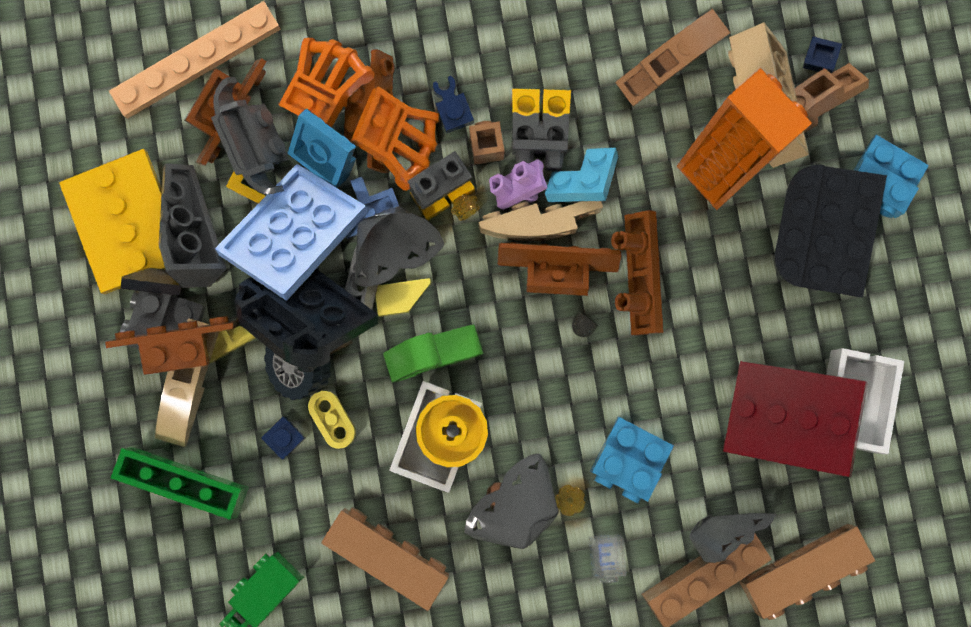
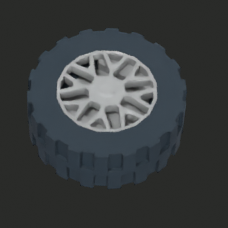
(291, 381)

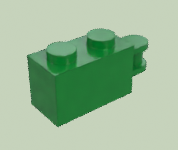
(262, 592)

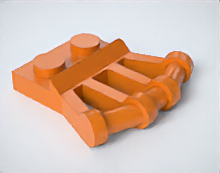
(307, 90)
(379, 133)

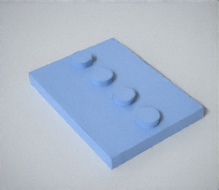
(291, 231)

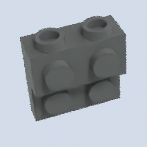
(159, 310)

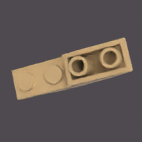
(528, 224)
(182, 398)

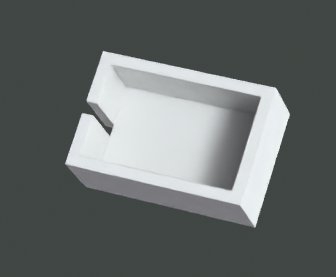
(881, 396)
(409, 458)

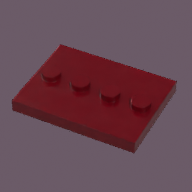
(796, 418)

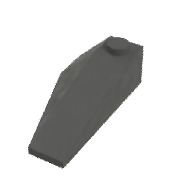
(186, 230)

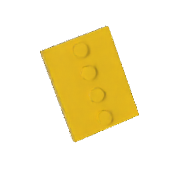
(117, 217)

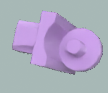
(521, 184)

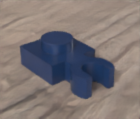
(453, 109)

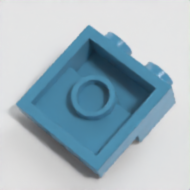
(321, 149)
(902, 174)
(631, 460)

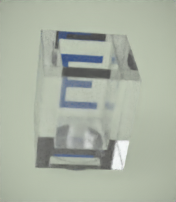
(607, 557)

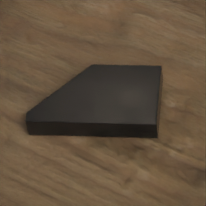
(152, 281)

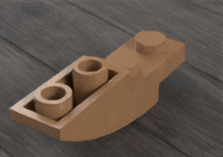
(672, 57)
(829, 90)

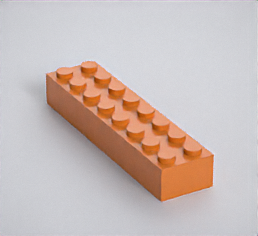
(743, 138)

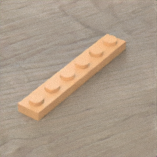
(194, 60)

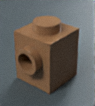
(486, 142)

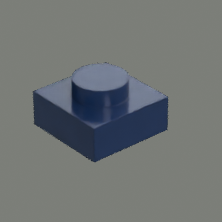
(822, 55)
(283, 438)

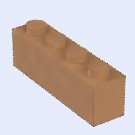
(386, 558)
(807, 571)
(702, 581)

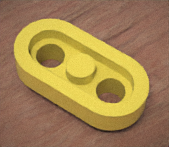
(329, 421)

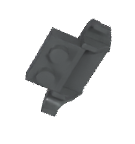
(248, 137)

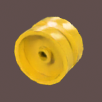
(433, 436)

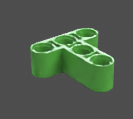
(432, 352)

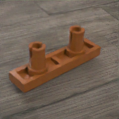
(643, 269)

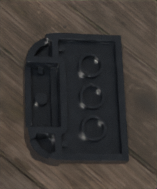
(829, 229)
(308, 324)

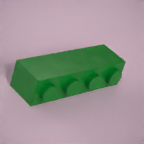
(179, 482)

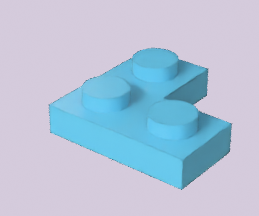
(589, 183)

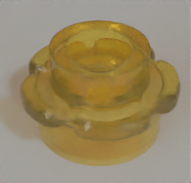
(464, 207)
(570, 508)

